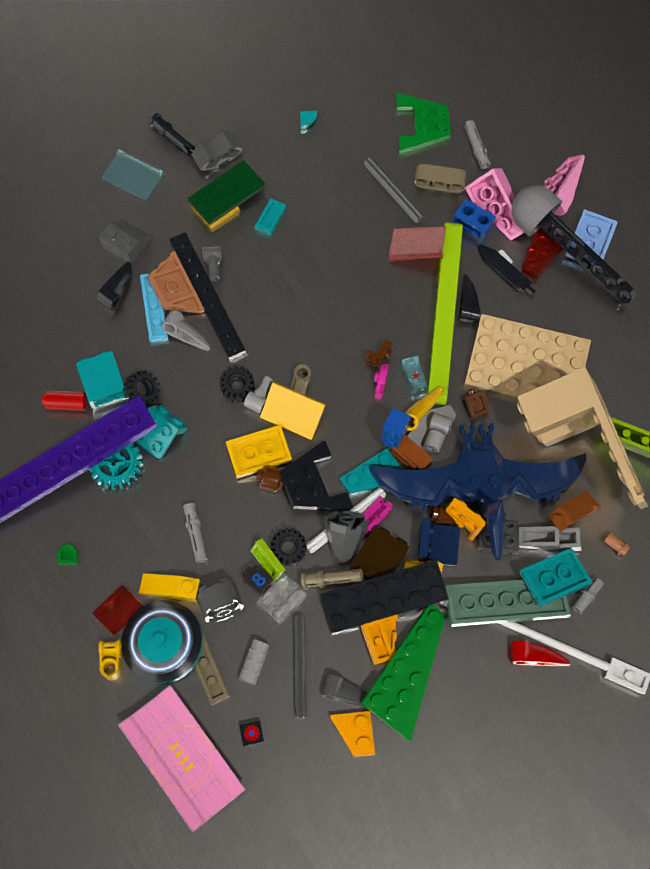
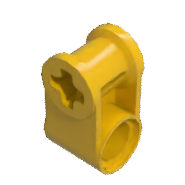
(110, 654)

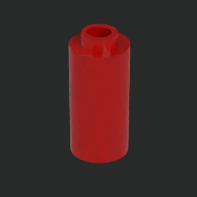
(64, 400)

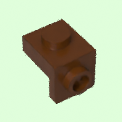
(384, 353)

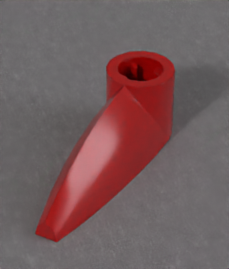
(532, 654)

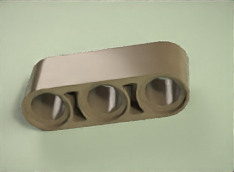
(440, 178)

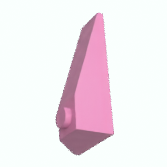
(495, 195)

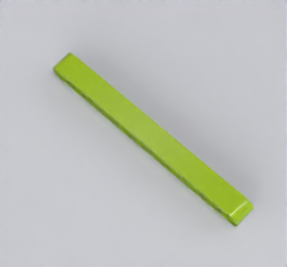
(445, 311)

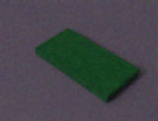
(226, 192)

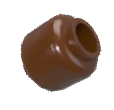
(269, 479)

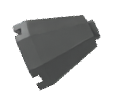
(345, 533)

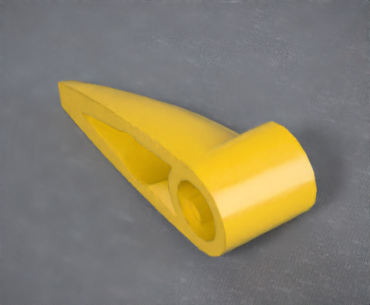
(423, 406)

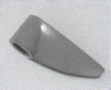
(178, 328)

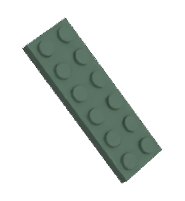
(498, 604)

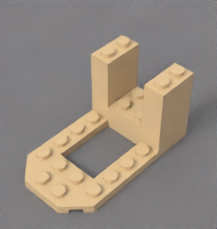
(570, 408)

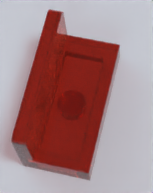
(117, 609)

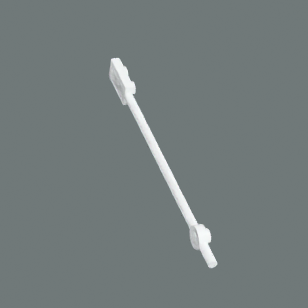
(615, 670)

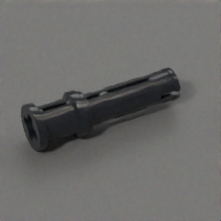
(165, 129)

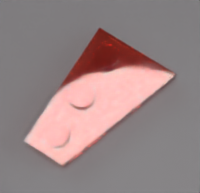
(540, 254)

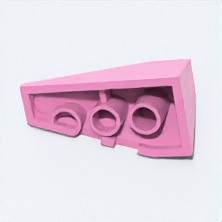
(566, 181)

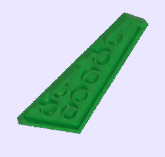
(403, 681)

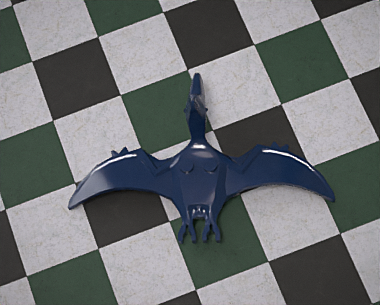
(481, 479)

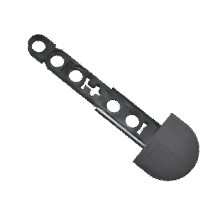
(535, 208)

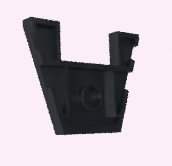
(305, 484)

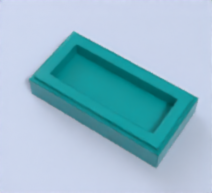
(270, 216)

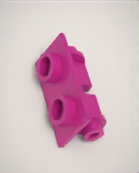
(376, 513)

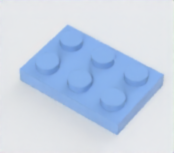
(595, 232)

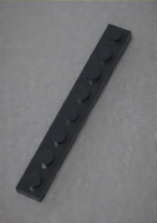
(207, 295)

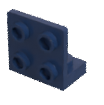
(438, 543)

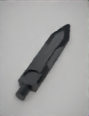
(506, 269)

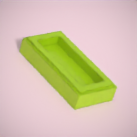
(267, 559)

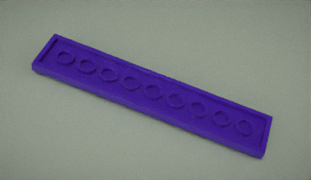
(74, 456)

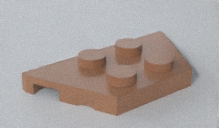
(174, 287)

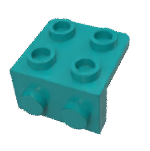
(168, 427)

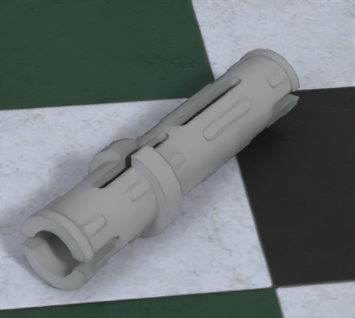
(480, 151)
(193, 525)

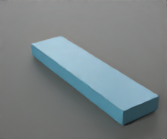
(154, 313)

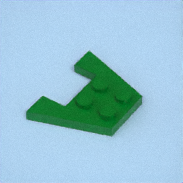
(430, 122)

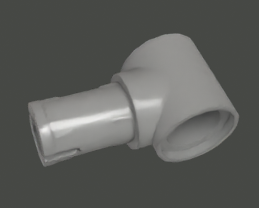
(257, 399)

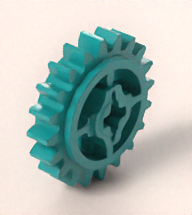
(130, 465)

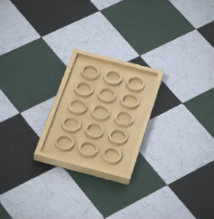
(521, 357)

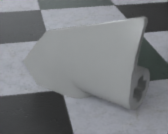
(433, 428)

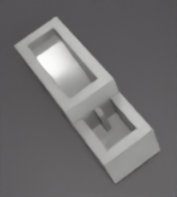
(550, 538)

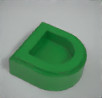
(67, 555)

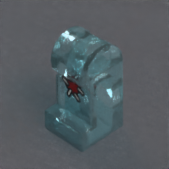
(413, 375)

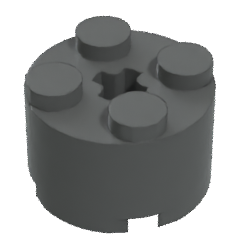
(219, 600)

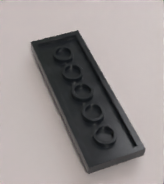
(384, 596)

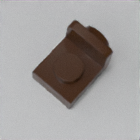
(476, 402)

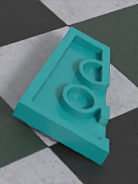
(360, 478)

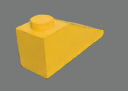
(170, 587)

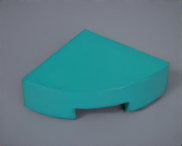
(307, 118)

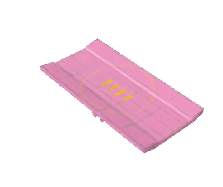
(181, 758)

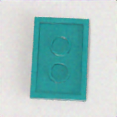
(555, 577)

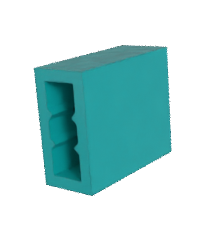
(101, 379)

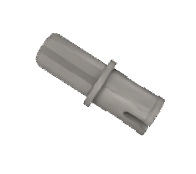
(587, 595)

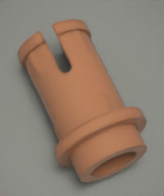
(617, 544)

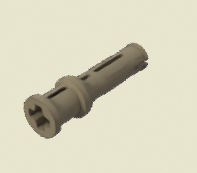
(324, 578)

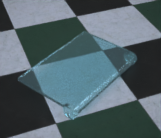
(133, 175)

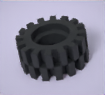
(234, 373)
(149, 383)
(285, 535)

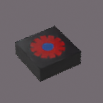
(251, 733)

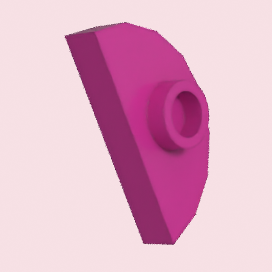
(380, 379)

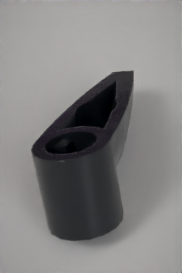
(113, 289)
(469, 302)

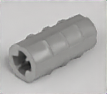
(254, 662)

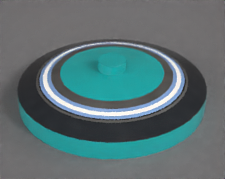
(162, 642)

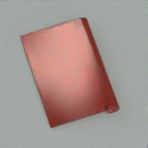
(417, 243)

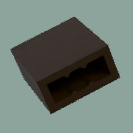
(380, 554)

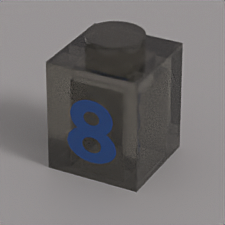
(257, 580)

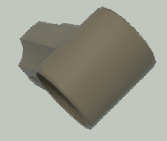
(301, 384)

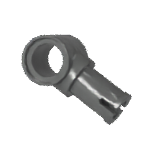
(212, 257)

